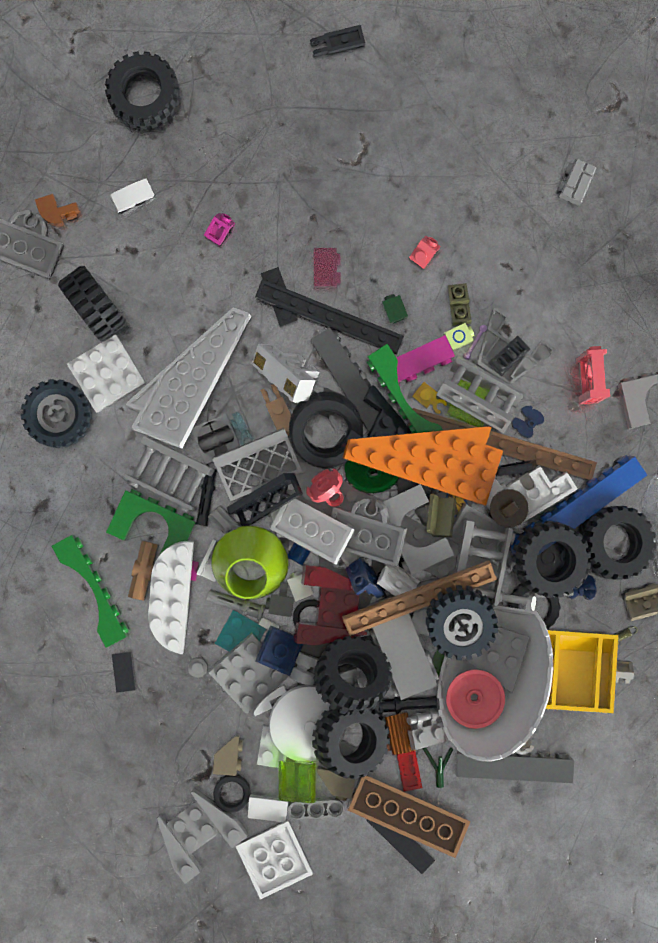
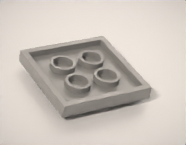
(244, 678)

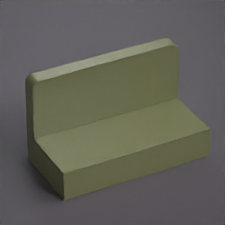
(441, 516)

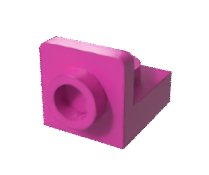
(219, 228)

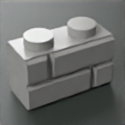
(577, 181)

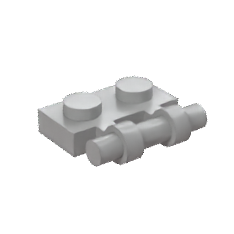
(427, 735)

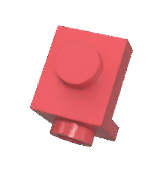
(424, 251)

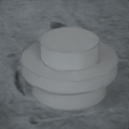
(197, 667)

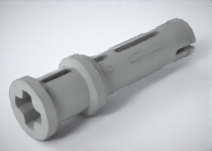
(245, 607)

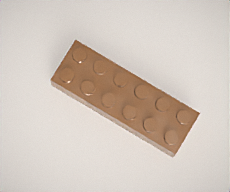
(408, 815)

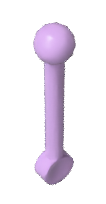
(482, 328)

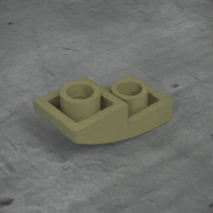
(459, 304)

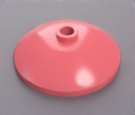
(476, 712)

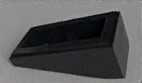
(521, 344)

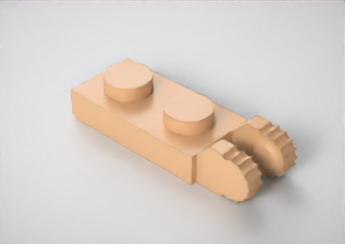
(277, 409)

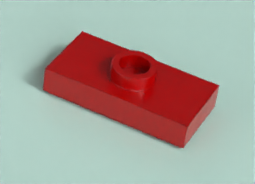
(409, 771)

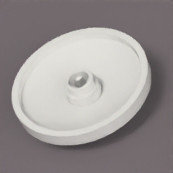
(295, 719)

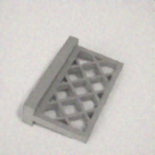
(248, 449)

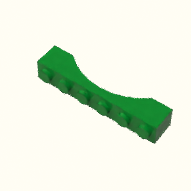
(385, 364)
(109, 627)

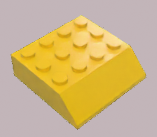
(583, 671)

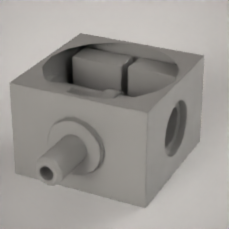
(215, 438)

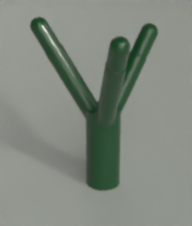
(440, 768)

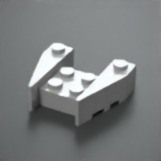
(193, 829)

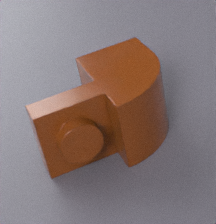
(52, 213)

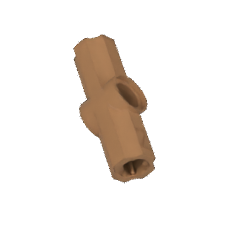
(142, 570)

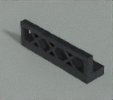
(260, 494)

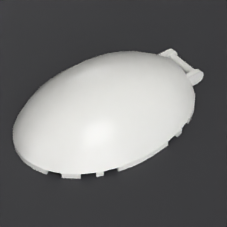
(529, 698)

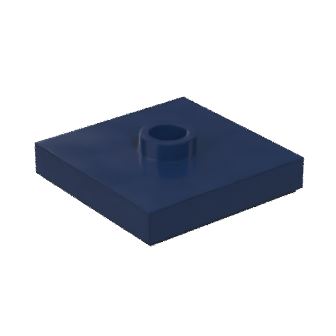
(279, 651)

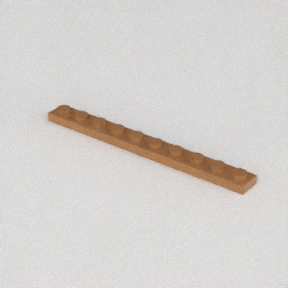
(524, 450)

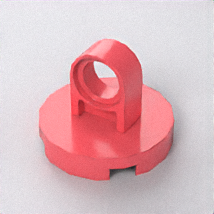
(325, 486)

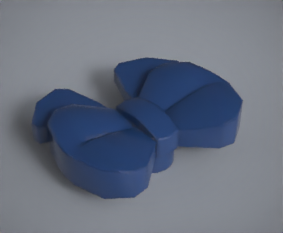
(534, 418)
(587, 589)

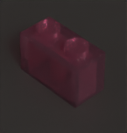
(326, 268)

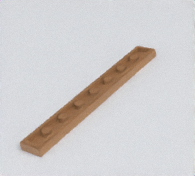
(416, 598)

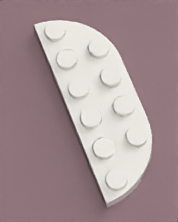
(171, 595)

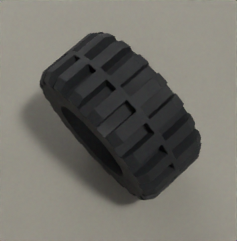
(128, 70)
(91, 303)
(640, 542)
(572, 570)
(368, 660)
(369, 751)

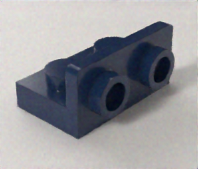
(363, 578)

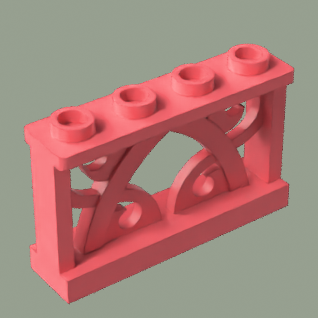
(592, 376)

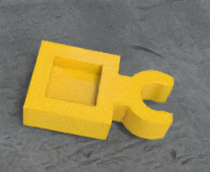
(427, 396)

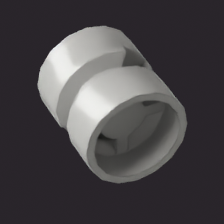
(305, 669)

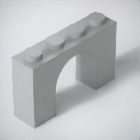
(633, 398)
(416, 558)

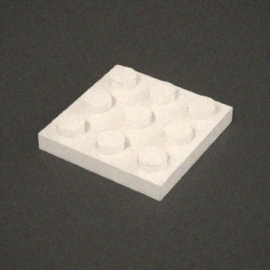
(106, 373)
(274, 859)

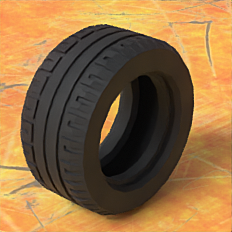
(302, 413)

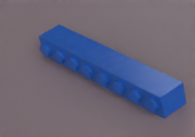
(593, 497)

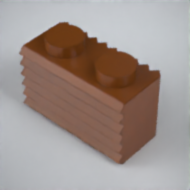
(398, 733)

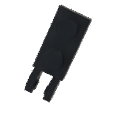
(339, 40)

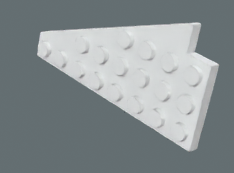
(180, 391)

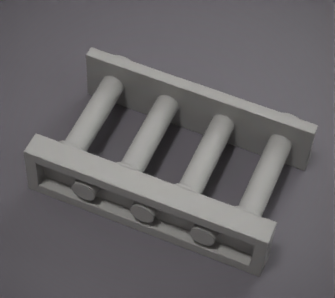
(475, 405)
(167, 455)
(466, 550)

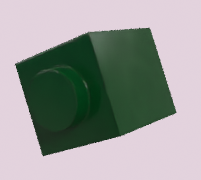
(394, 309)

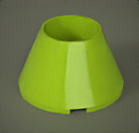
(254, 545)

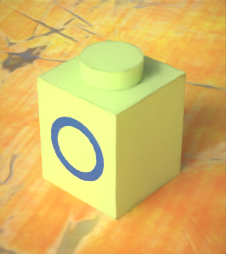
(459, 336)

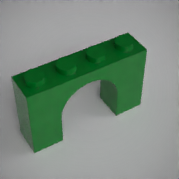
(133, 505)

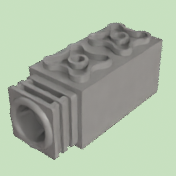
(410, 664)

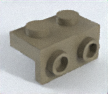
(642, 602)

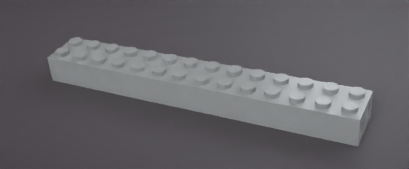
(415, 535)

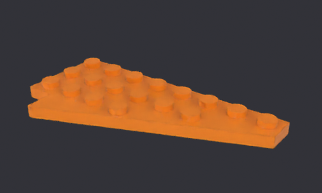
(443, 460)

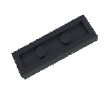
(283, 316)

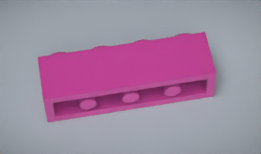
(424, 359)

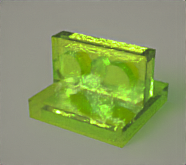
(297, 781)

